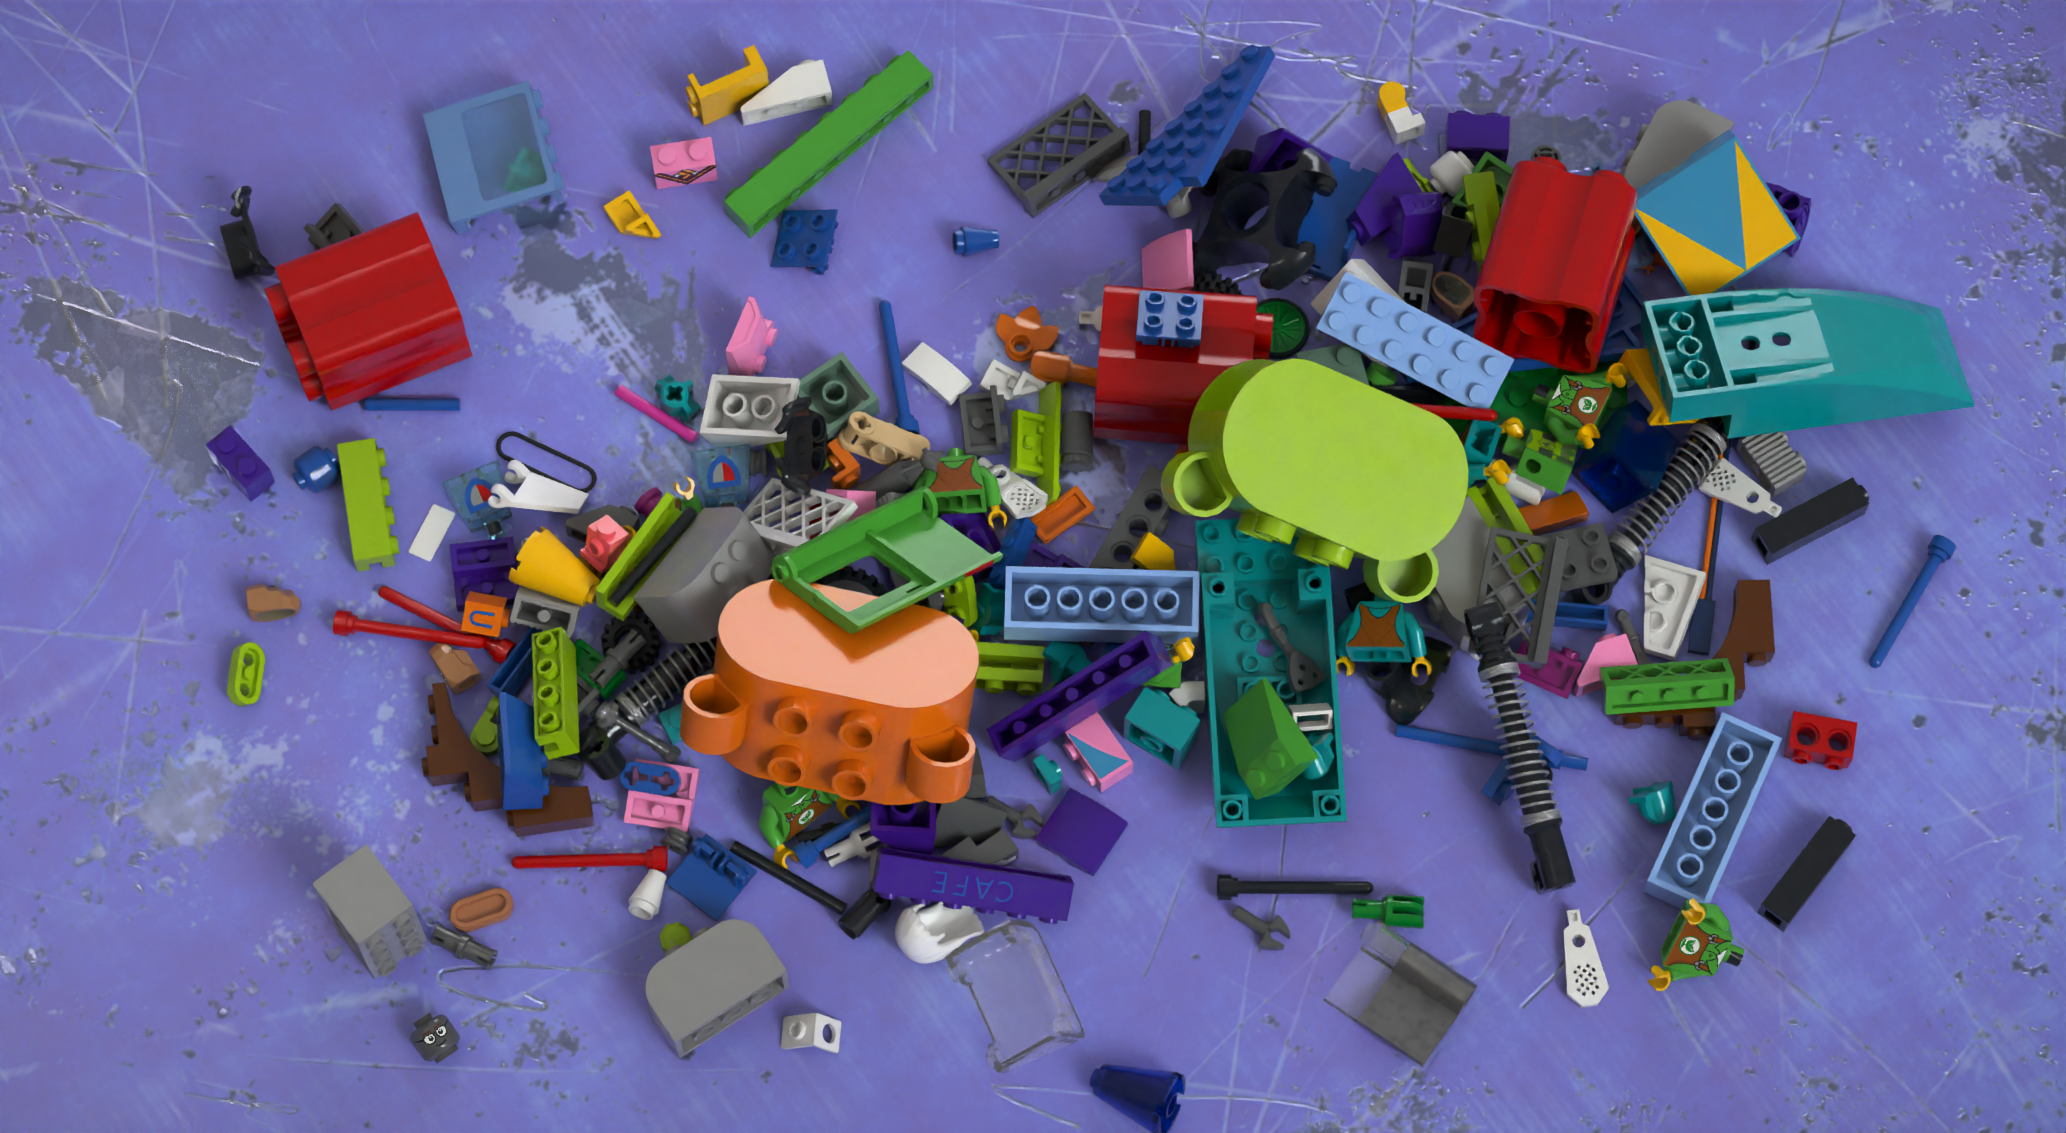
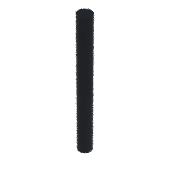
(652, 556)
(788, 877)

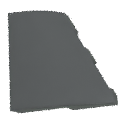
(967, 818)

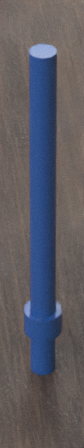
(1478, 745)

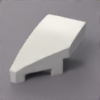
(1009, 382)

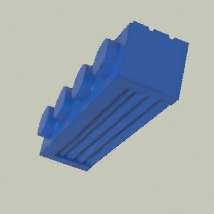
(1014, 549)
(1578, 616)
(515, 667)

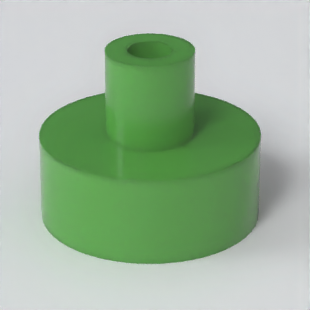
(1380, 375)

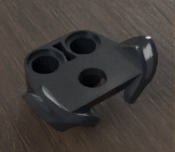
(242, 241)
(804, 445)
(1403, 698)

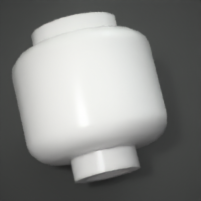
(1448, 172)

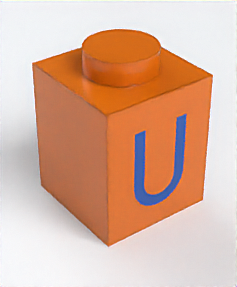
(485, 614)

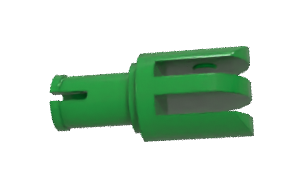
(1392, 910)

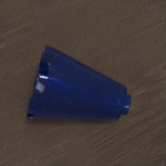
(1140, 1094)

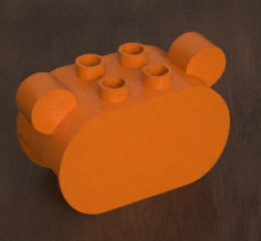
(835, 709)

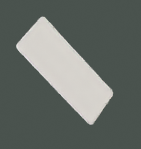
(431, 532)

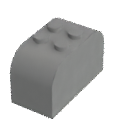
(1670, 139)
(1460, 572)
(702, 573)
(713, 983)

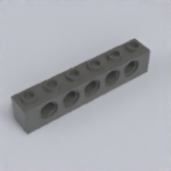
(1134, 516)

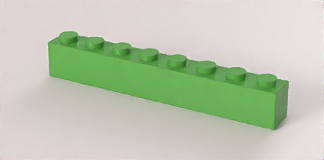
(828, 143)

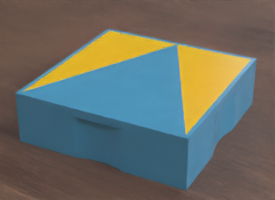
(1713, 217)

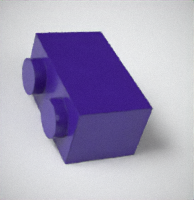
(1477, 134)
(240, 463)

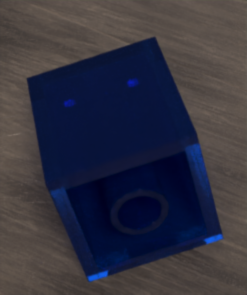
(1626, 458)

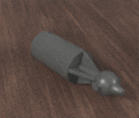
(901, 474)

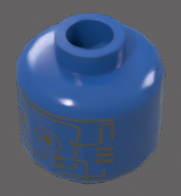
(316, 469)

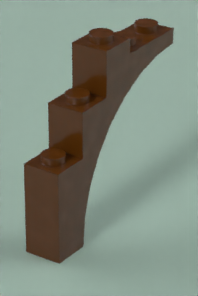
(1747, 641)
(459, 761)

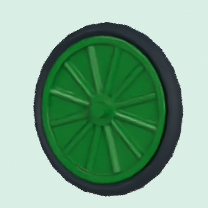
(1289, 327)

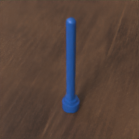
(905, 419)
(1939, 550)
(809, 851)

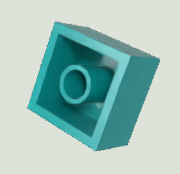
(1161, 727)

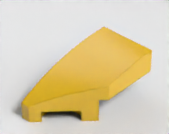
(630, 218)
(1153, 554)

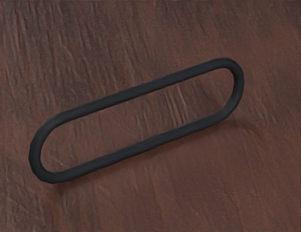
(546, 448)

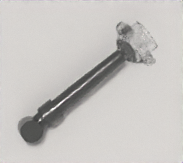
(608, 715)

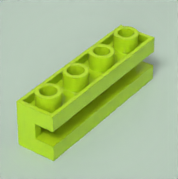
(366, 503)
(1501, 512)
(1010, 668)
(555, 693)

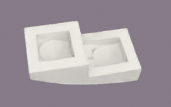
(937, 373)

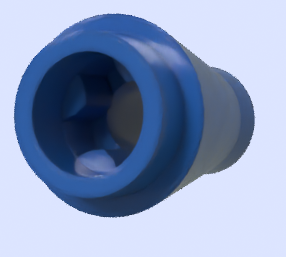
(974, 240)

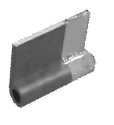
(1400, 992)

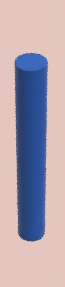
(412, 404)

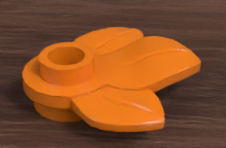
(1025, 331)

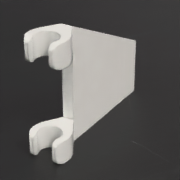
(536, 492)

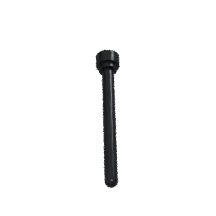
(1230, 887)

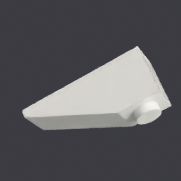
(795, 91)

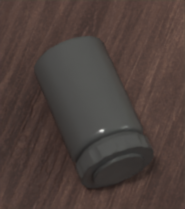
(1077, 441)

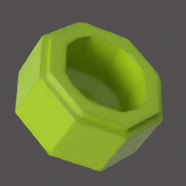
(673, 935)

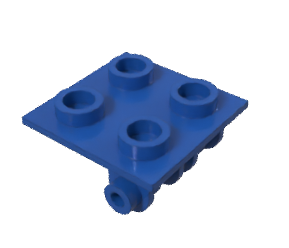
(805, 239)
(1170, 318)
(711, 876)

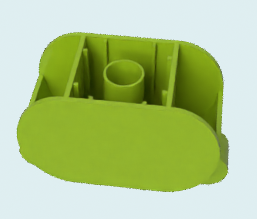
(1327, 465)

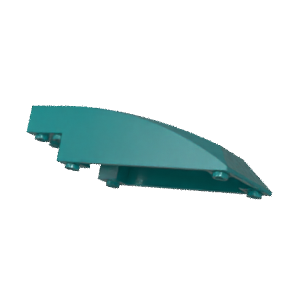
(1844, 363)
(1252, 574)

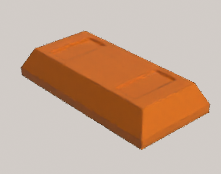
(1062, 514)

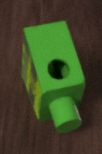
(1542, 459)

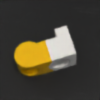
(1397, 115)

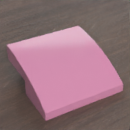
(1169, 262)
(662, 810)

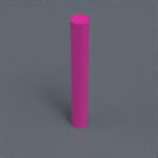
(656, 414)

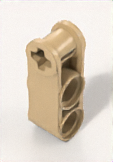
(881, 440)

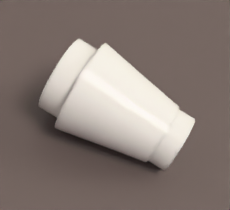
(648, 895)

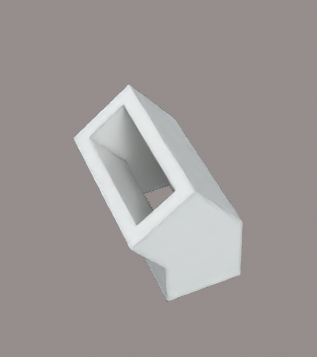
(1190, 695)
(1312, 709)

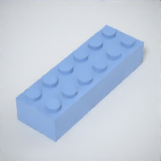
(1414, 343)
(1100, 604)
(1712, 813)

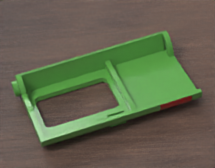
(902, 538)

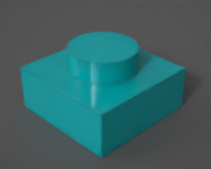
(670, 721)
(1048, 773)

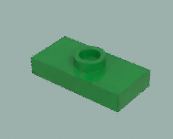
(587, 660)

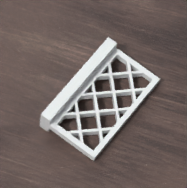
(778, 536)

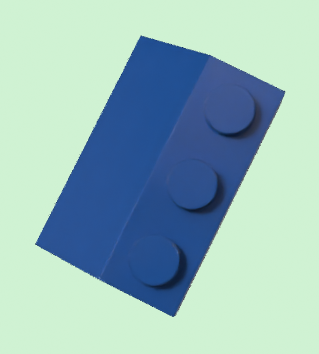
(519, 756)

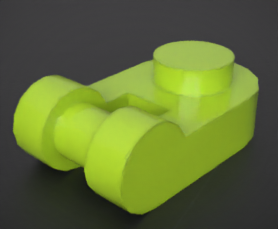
(485, 731)

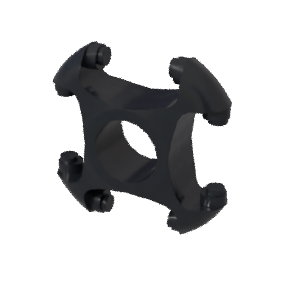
(1276, 233)

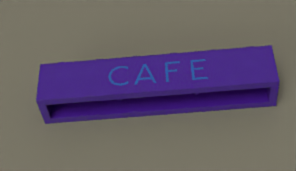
(972, 884)

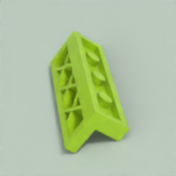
(647, 536)

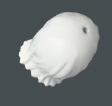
(934, 931)

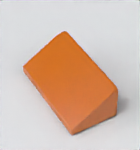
(1555, 513)

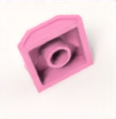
(750, 341)

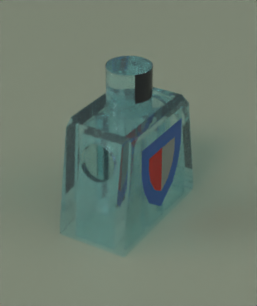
(723, 475)
(470, 498)

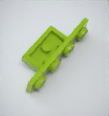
(1482, 212)
(1037, 441)

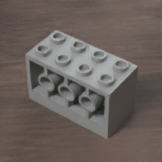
(370, 912)

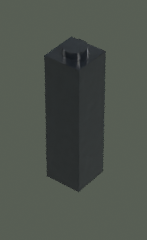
(1810, 520)
(1807, 873)

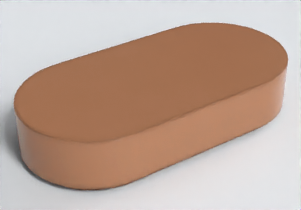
(481, 910)

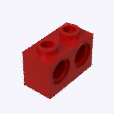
(1820, 731)

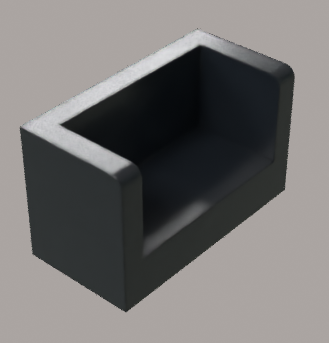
(1454, 232)

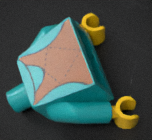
(1480, 443)
(1380, 633)

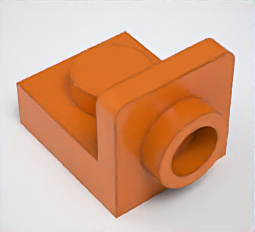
(842, 461)

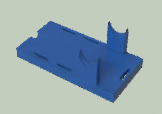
(1326, 219)

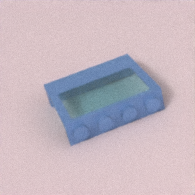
(493, 153)

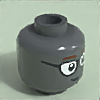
(435, 1037)

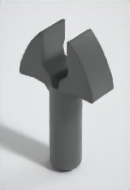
(1018, 817)
(1263, 928)

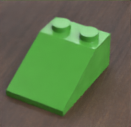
(1266, 741)

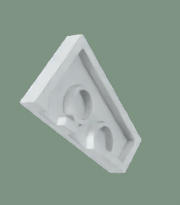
(1669, 605)

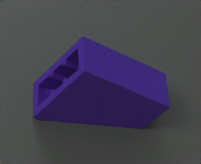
(1370, 213)

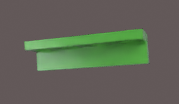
(1668, 689)

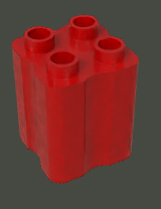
(1555, 264)
(368, 313)
(1153, 389)

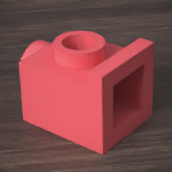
(604, 543)

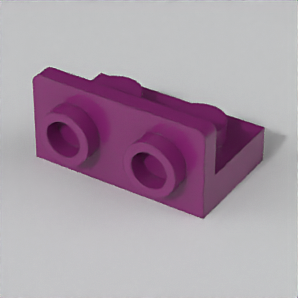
(1559, 672)

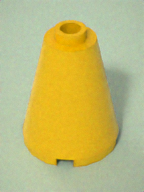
(554, 570)

